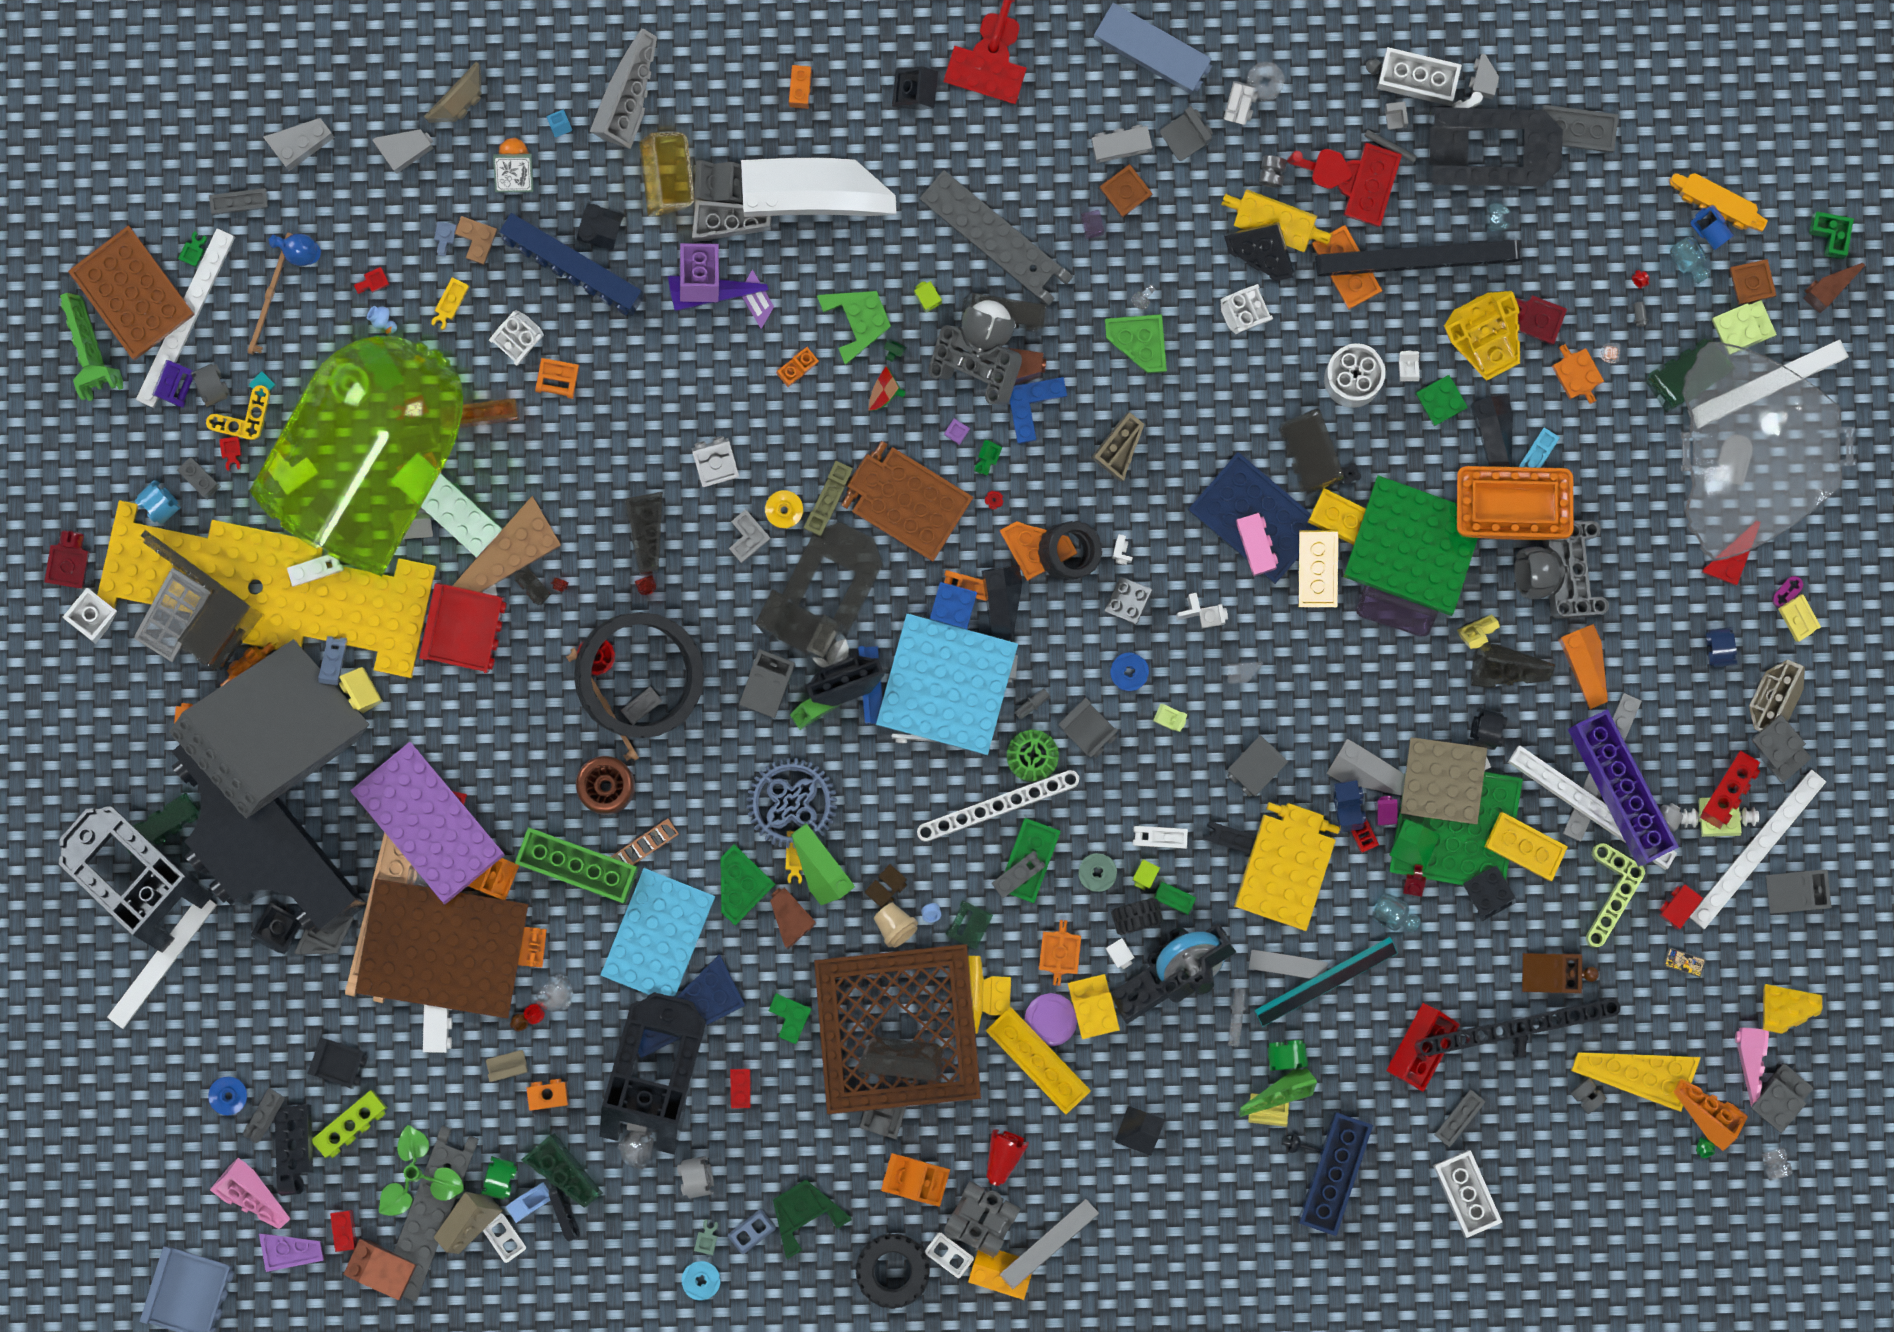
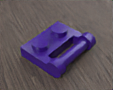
(169, 381)

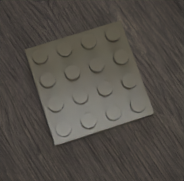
(1443, 780)

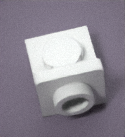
(1121, 546)
(1213, 616)

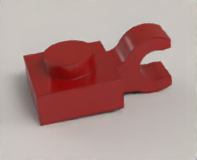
(374, 280)

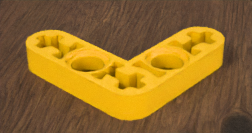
(244, 425)

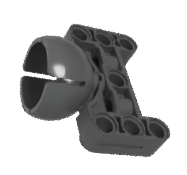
(1551, 573)

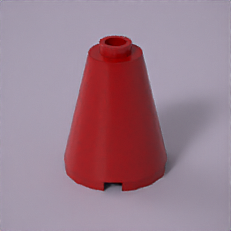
(1004, 1155)

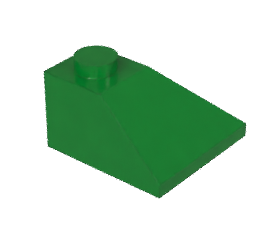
(1414, 844)

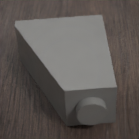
(403, 148)

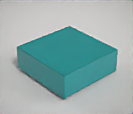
(262, 379)

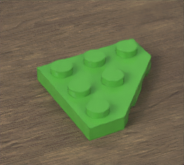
(1140, 340)

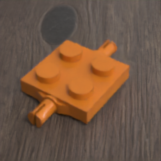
(1577, 373)
(250, 658)
(1060, 952)

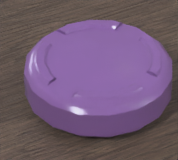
(1052, 1018)

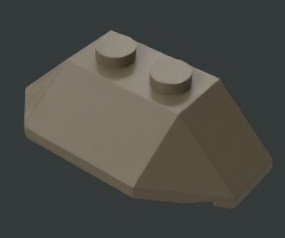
(458, 98)
(1777, 693)

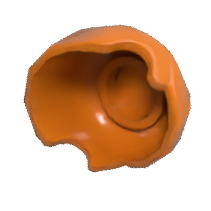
(513, 146)

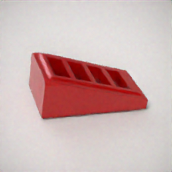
(1374, 843)

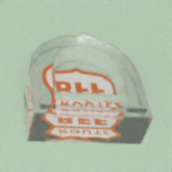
(1610, 352)

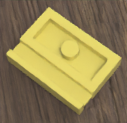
(1799, 618)
(1272, 1116)

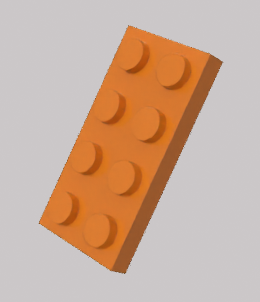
(1354, 287)

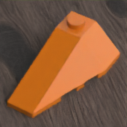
(1586, 660)
(1716, 1119)

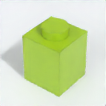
(927, 296)
(1145, 875)

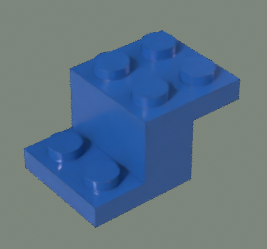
(953, 605)

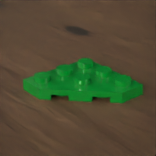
(741, 885)

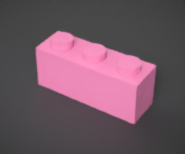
(1256, 544)

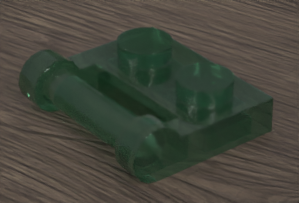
(975, 928)

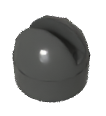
(1373, 66)

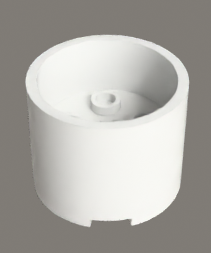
(1339, 378)

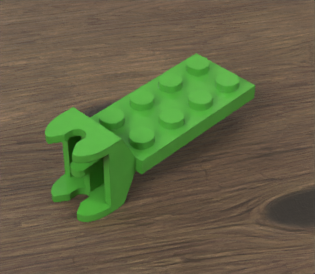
(89, 354)

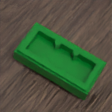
(1175, 898)

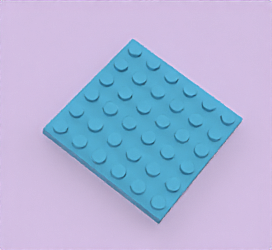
(947, 684)

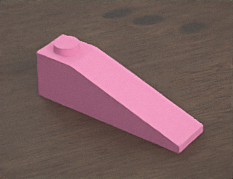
(1751, 1049)
(245, 1188)

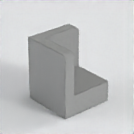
(1396, 115)

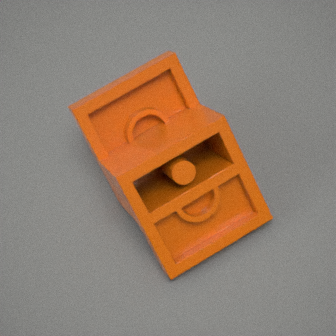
(497, 879)
(915, 1180)

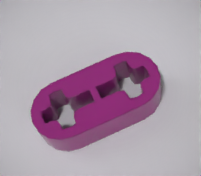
(1784, 589)

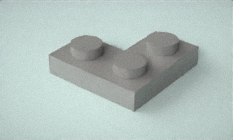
(753, 536)

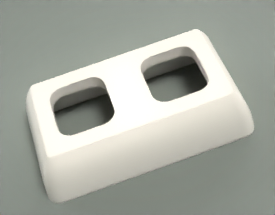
(498, 1242)
(952, 1250)

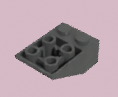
(767, 683)
(1798, 891)

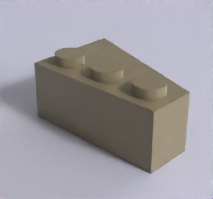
(1118, 447)
(466, 1221)

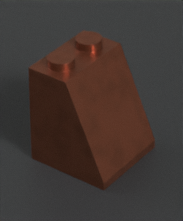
(1031, 367)
(790, 917)

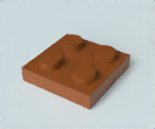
(1125, 191)
(1752, 282)

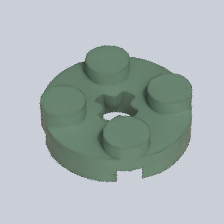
(1087, 869)

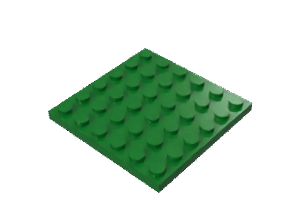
(1411, 547)
(1461, 846)

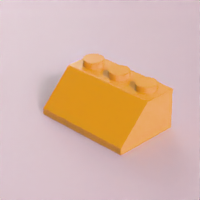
(987, 1273)

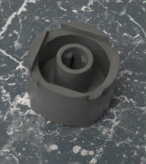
(209, 384)

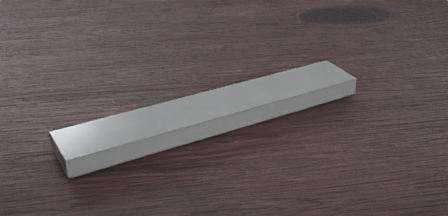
(1049, 1244)

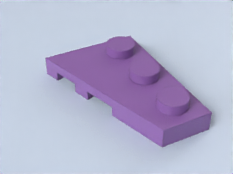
(286, 1252)

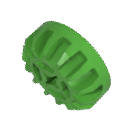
(1030, 773)

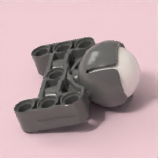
(982, 334)

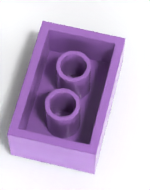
(699, 272)

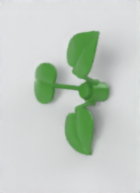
(445, 1183)

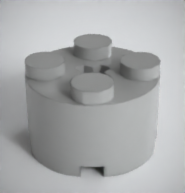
(696, 1177)

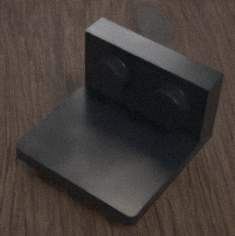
(1489, 893)

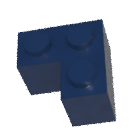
(1347, 802)

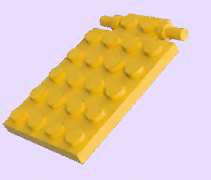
(1287, 866)

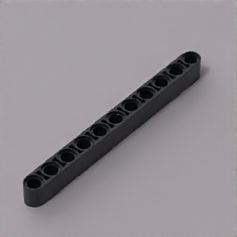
(1418, 258)
(1526, 1027)

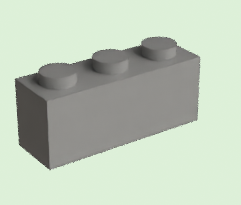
(1121, 143)

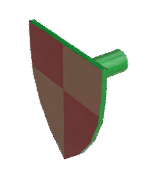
(884, 390)

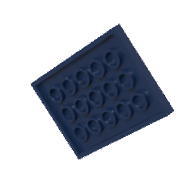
(1245, 491)

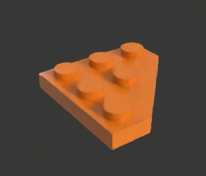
(1024, 546)

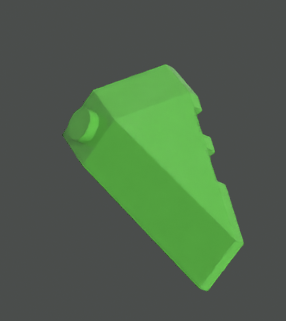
(821, 871)
(1292, 1087)

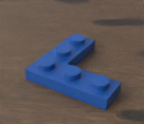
(1030, 393)

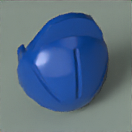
(297, 249)

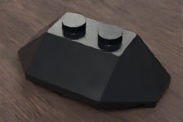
(845, 680)

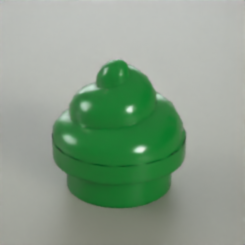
(1705, 1148)

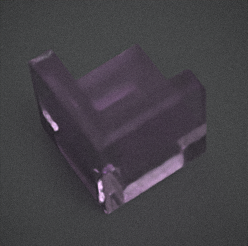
(1092, 224)

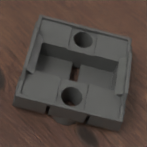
(969, 1212)

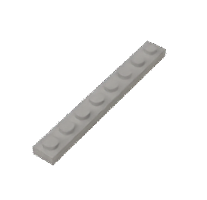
(1623, 719)

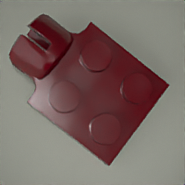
(1540, 319)
(67, 561)

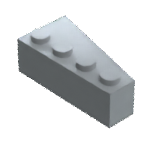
(723, 220)

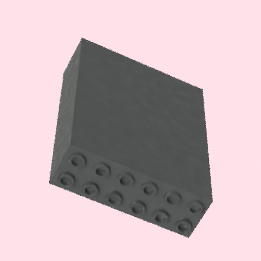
(268, 728)

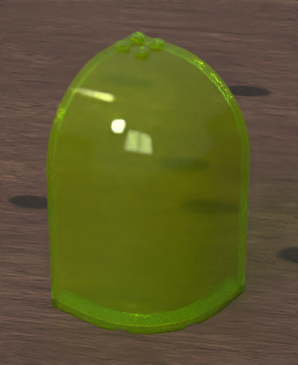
(363, 449)

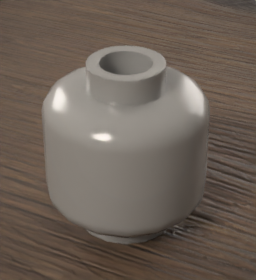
(1672, 816)

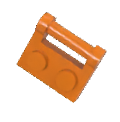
(560, 372)

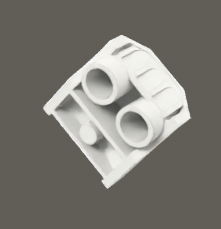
(1244, 309)
(517, 336)

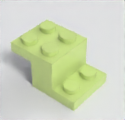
(1744, 325)

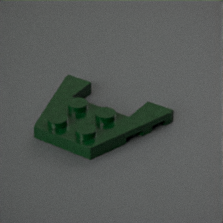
(801, 1206)

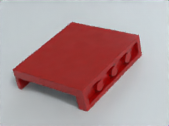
(463, 627)

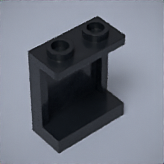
(337, 1063)

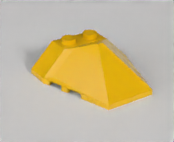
(1487, 332)

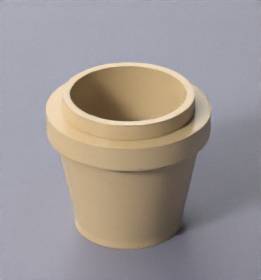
(895, 925)

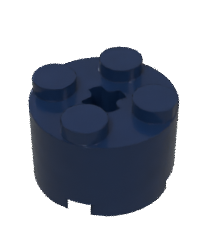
(1722, 647)

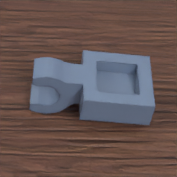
(444, 235)

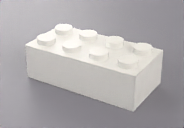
(1419, 76)
(1467, 1193)

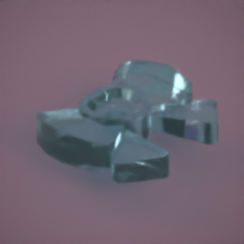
(1496, 211)

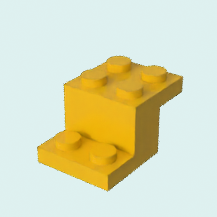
(1093, 1006)

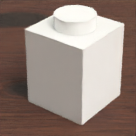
(1120, 954)

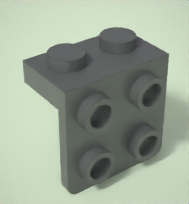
(1186, 134)

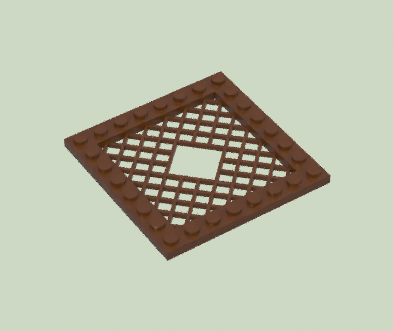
(828, 1007)

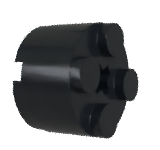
(1487, 729)

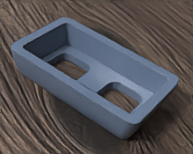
(755, 1237)

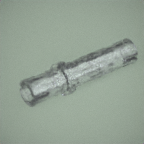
(1237, 1016)

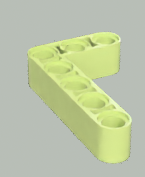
(1616, 894)

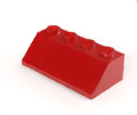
(1406, 1063)

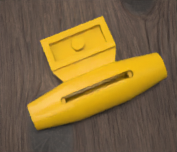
(988, 994)

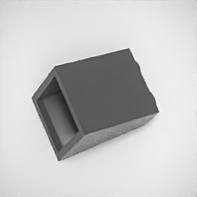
(1256, 767)

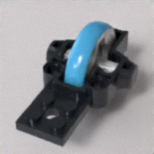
(1167, 962)

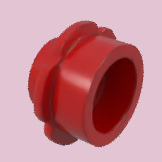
(1640, 278)
(998, 496)

